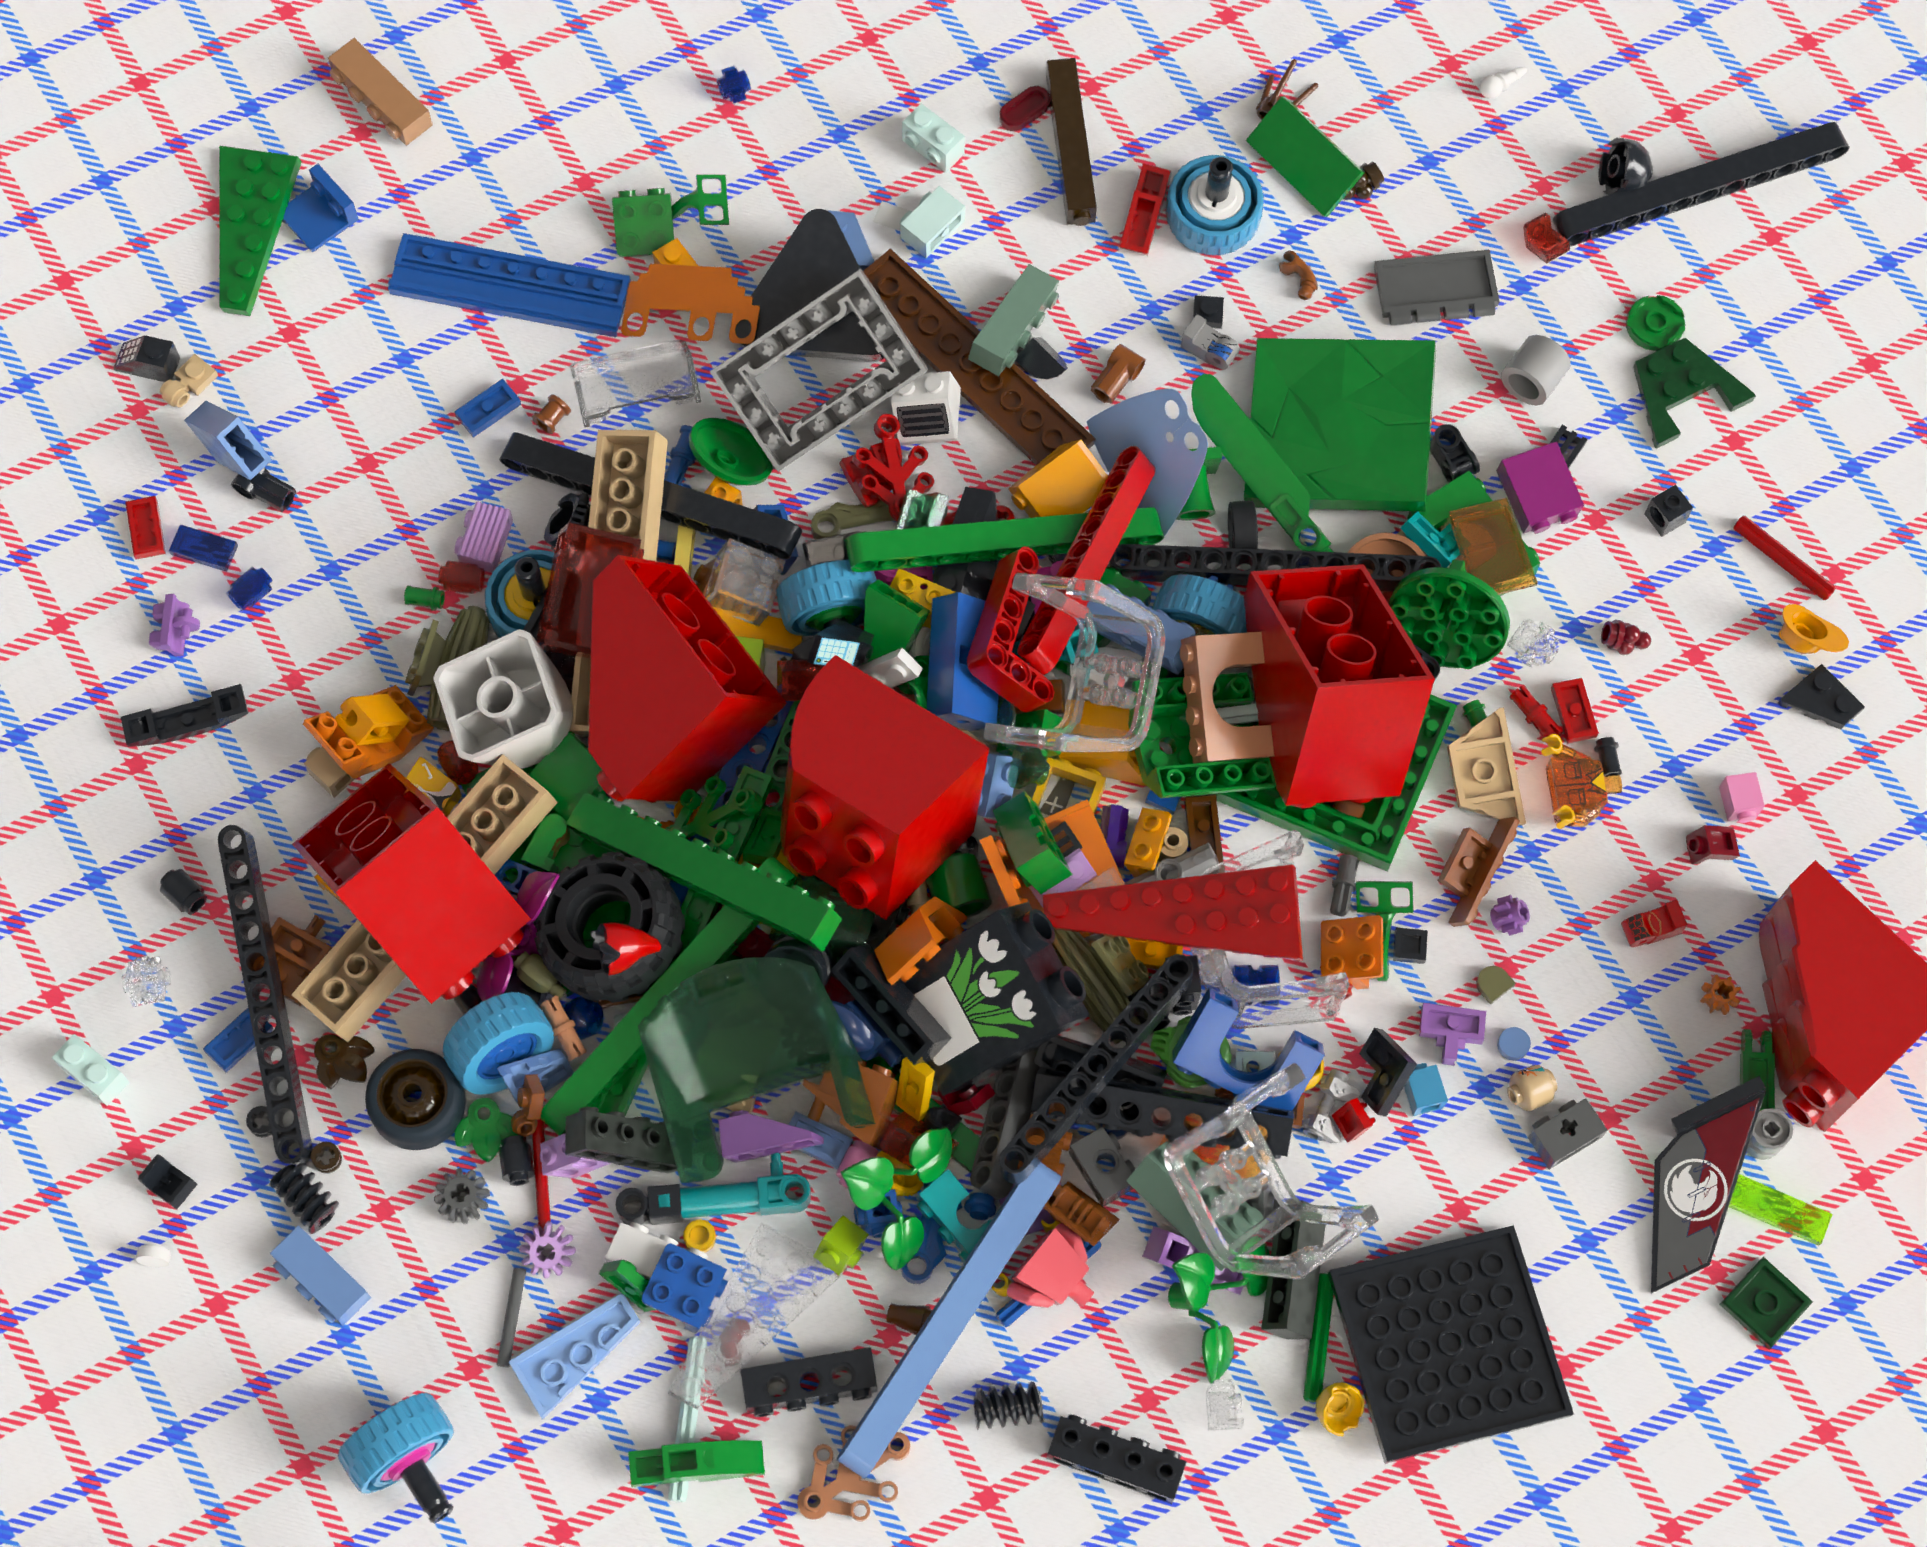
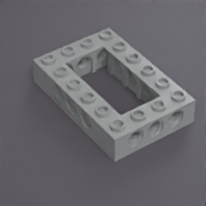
(786, 443)

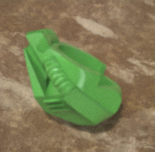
(1163, 1045)

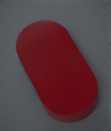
(1024, 108)

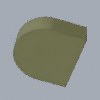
(1494, 983)

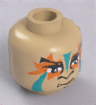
(1532, 1087)

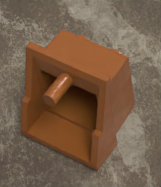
(881, 1093)

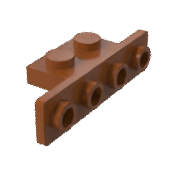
(1473, 867)

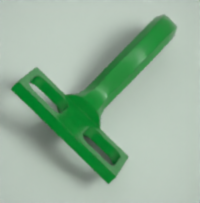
(699, 200)
(1385, 910)

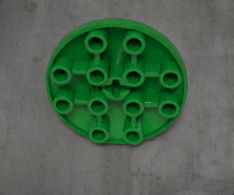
(1452, 615)

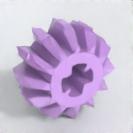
(542, 1238)

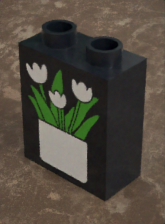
(997, 995)

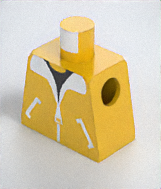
(435, 785)

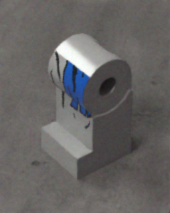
(1209, 344)

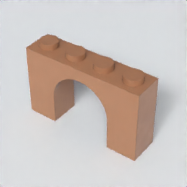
(1210, 735)

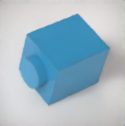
(1425, 1090)

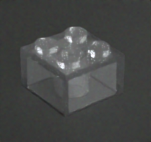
(744, 582)

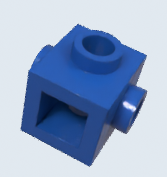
(876, 1225)

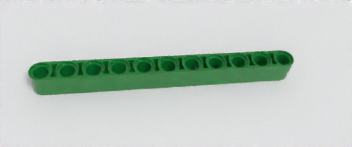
(983, 540)
(624, 1042)

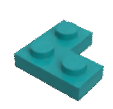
(1434, 543)

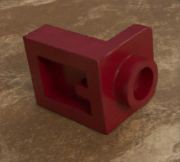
(1712, 843)
(968, 1098)

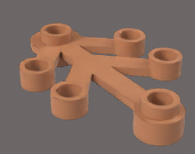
(847, 1481)

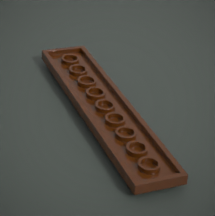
(944, 342)

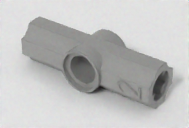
(1188, 865)

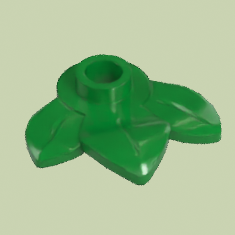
(484, 1134)

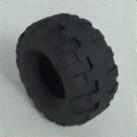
(581, 892)

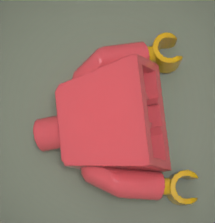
(1051, 1271)

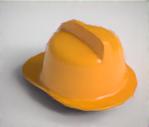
(1810, 633)

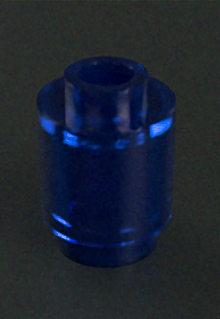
(250, 588)

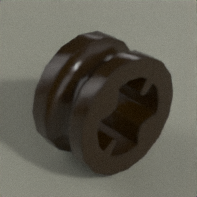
(334, 1163)

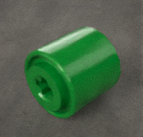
(960, 884)

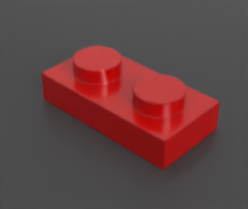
(1574, 710)

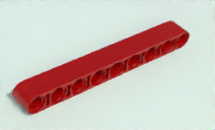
(1089, 554)

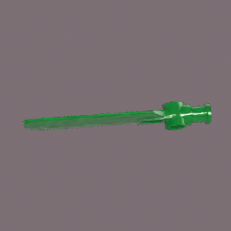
(1255, 460)

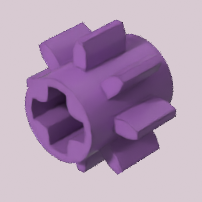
(1510, 915)

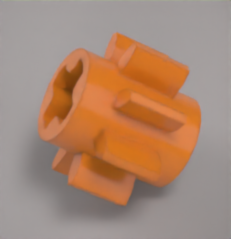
(1723, 987)

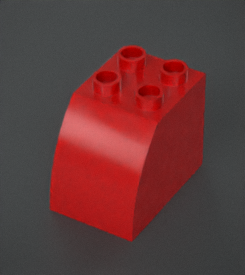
(875, 789)

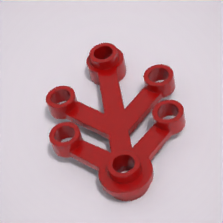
(892, 473)

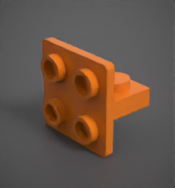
(1353, 948)

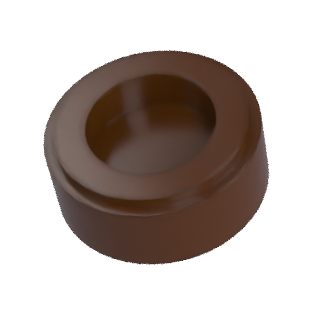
(1350, 808)

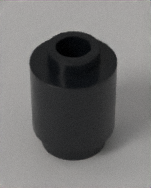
(182, 891)
(516, 1160)

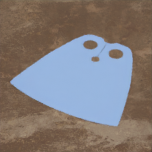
(1144, 424)

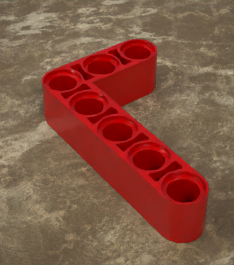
(992, 646)

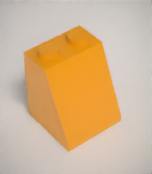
(1060, 483)
(1116, 764)

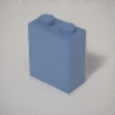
(228, 440)

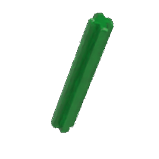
(1319, 1341)

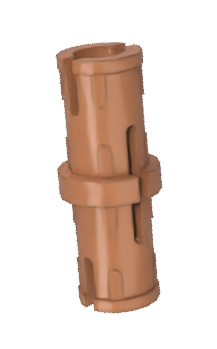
(563, 1028)

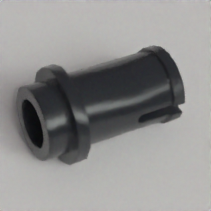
(1608, 756)

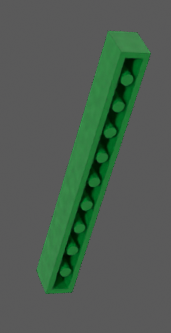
(705, 871)

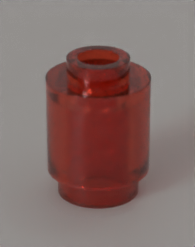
(461, 577)
(455, 767)

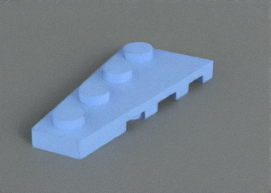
(568, 1356)

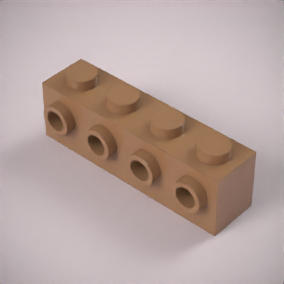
(379, 91)

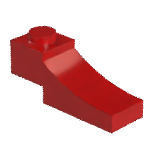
(1145, 209)

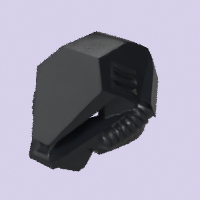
(573, 510)

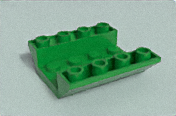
(1175, 773)

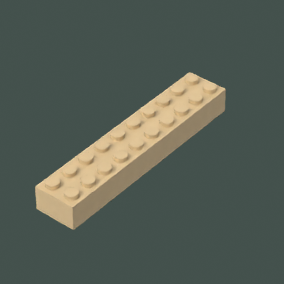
(623, 502)
(357, 970)

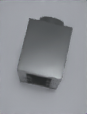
(1584, 1126)

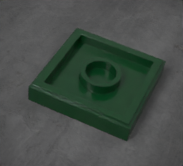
(1766, 1303)

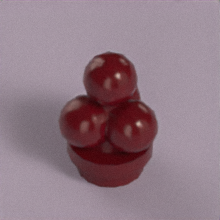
(1624, 637)

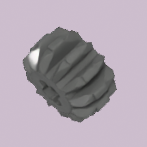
(451, 1191)

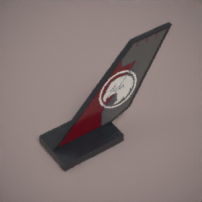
(1698, 1180)

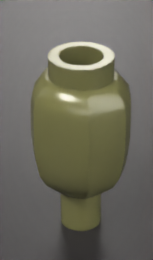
(537, 976)

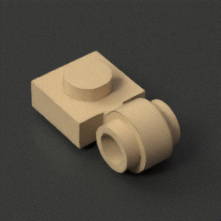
(192, 376)

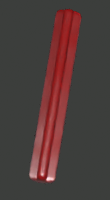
(1784, 557)

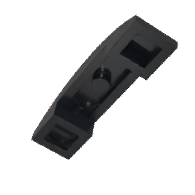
(185, 720)

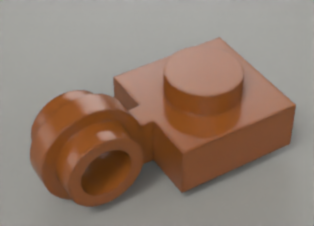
(531, 1099)

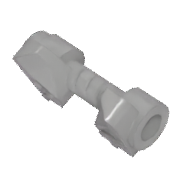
(1334, 1088)

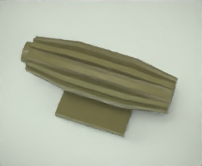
(431, 651)
(1106, 971)

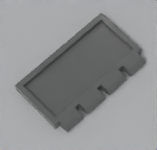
(1436, 285)

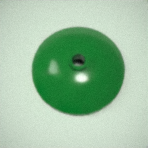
(729, 452)

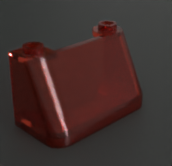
(567, 608)

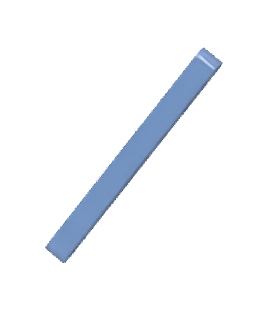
(947, 1321)

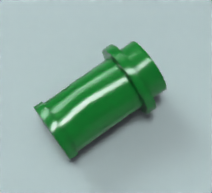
(424, 597)
(1474, 712)

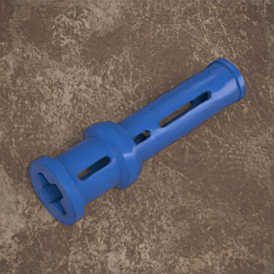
(681, 457)

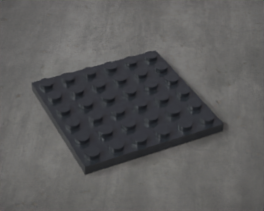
(1449, 1344)

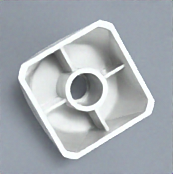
(505, 701)

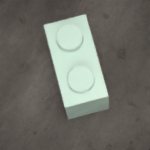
(932, 221)
(90, 1069)

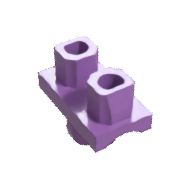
(176, 625)

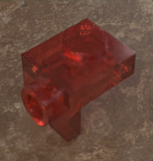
(1544, 240)

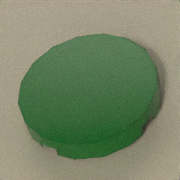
(1655, 322)

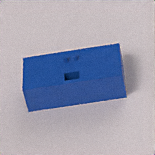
(952, 689)

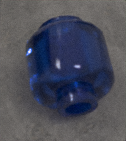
(586, 1015)

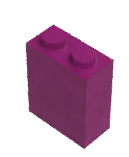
(1540, 488)

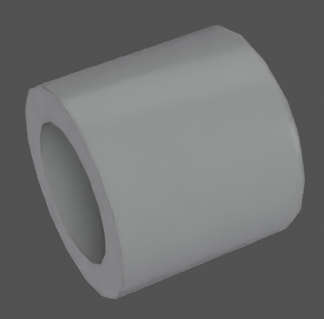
(1535, 370)

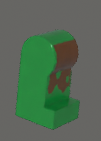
(545, 844)

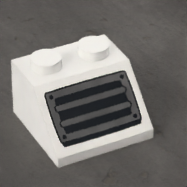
(928, 409)

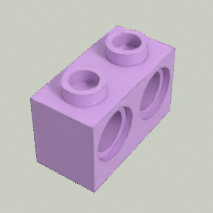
(560, 1165)

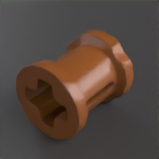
(551, 414)

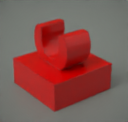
(1353, 1119)

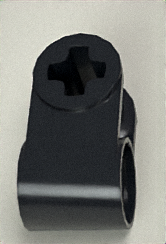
(1455, 458)

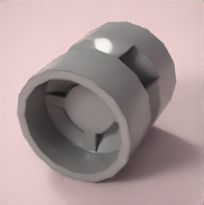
(1768, 1141)

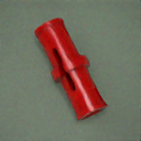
(1534, 712)

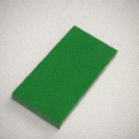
(1305, 156)

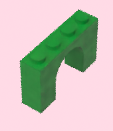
(1459, 494)

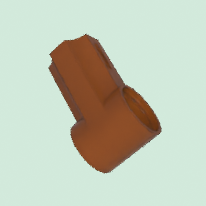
(1120, 368)

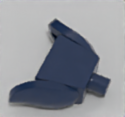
(867, 1034)

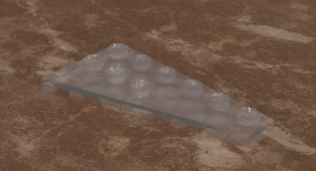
(761, 1299)

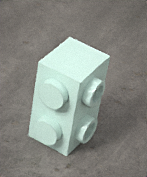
(933, 138)

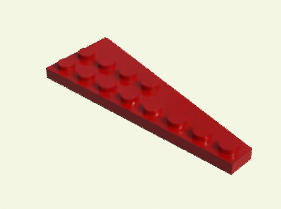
(1220, 911)

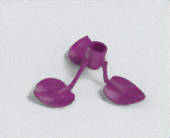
(531, 897)

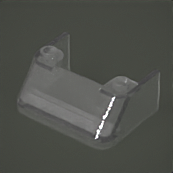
(634, 379)

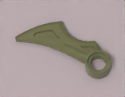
(849, 516)

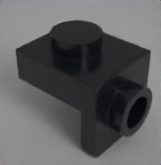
(167, 1181)

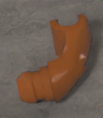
(1296, 265)

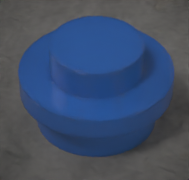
(980, 1206)

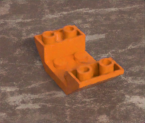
(367, 758)
(918, 939)

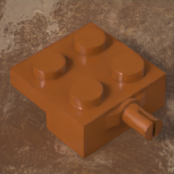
(296, 953)

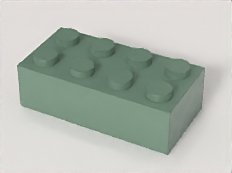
(1156, 1187)

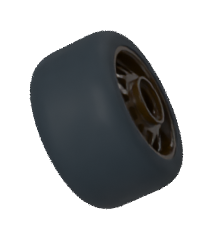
(417, 1123)

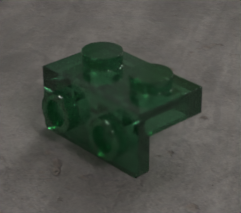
(922, 510)

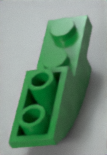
(696, 1462)

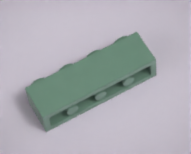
(1014, 319)

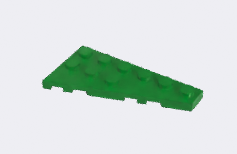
(251, 210)

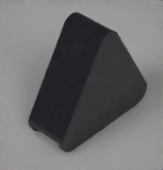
(805, 269)

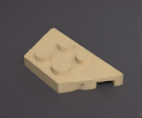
(1486, 770)

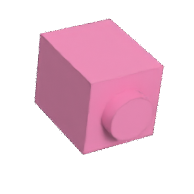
(1742, 797)

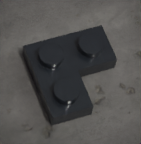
(1391, 1069)

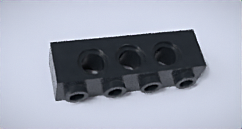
(791, 1373)

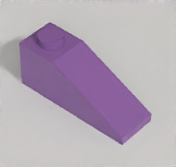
(752, 1137)
(1168, 1248)

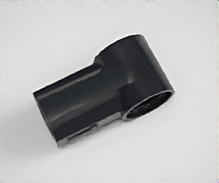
(265, 488)

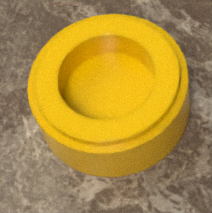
(699, 1235)

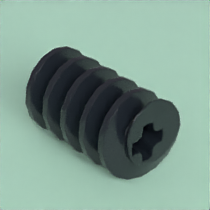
(304, 1197)
(1008, 1405)

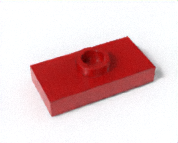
(145, 527)

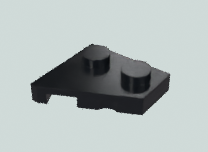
(1823, 699)

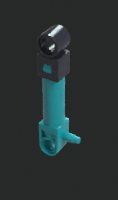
(672, 1203)

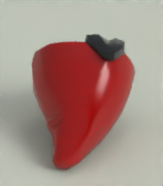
(622, 946)

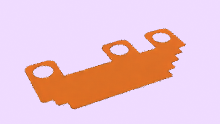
(692, 289)

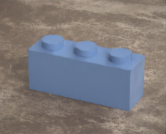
(319, 1277)

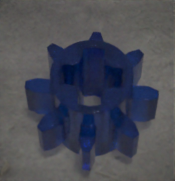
(733, 84)

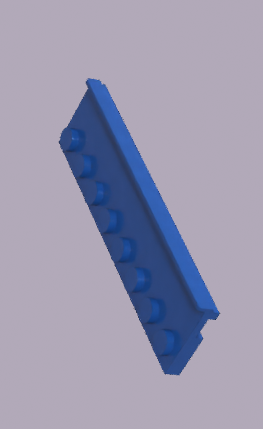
(509, 285)

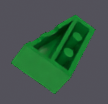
(1030, 843)

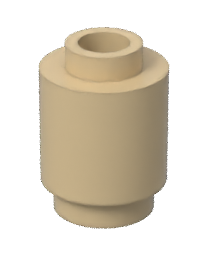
(1179, 843)

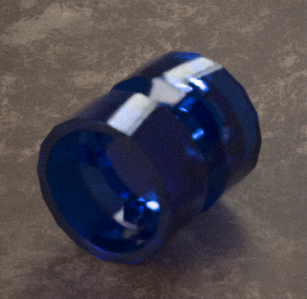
(1263, 975)

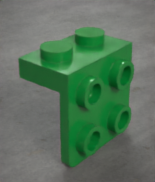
(642, 221)

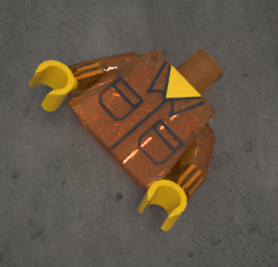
(1576, 784)

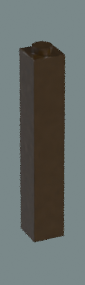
(1071, 142)

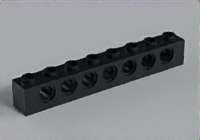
(1179, 1104)

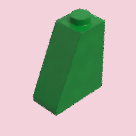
(891, 619)

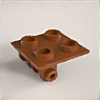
(1080, 1213)

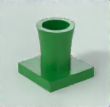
(1199, 502)

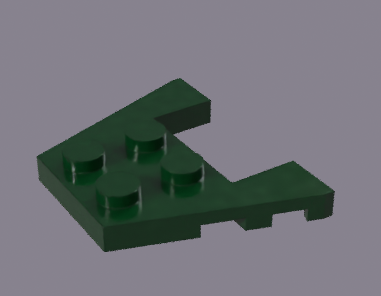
(1677, 376)

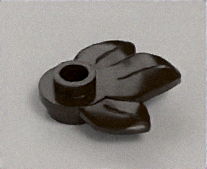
(345, 1062)

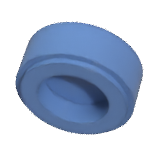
(1514, 1043)

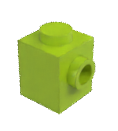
(841, 1246)

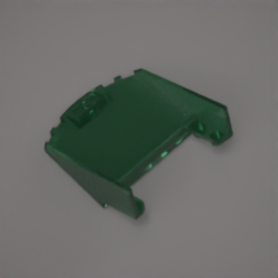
(738, 1037)

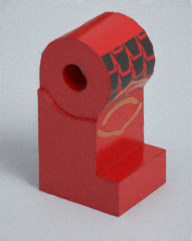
(1654, 925)

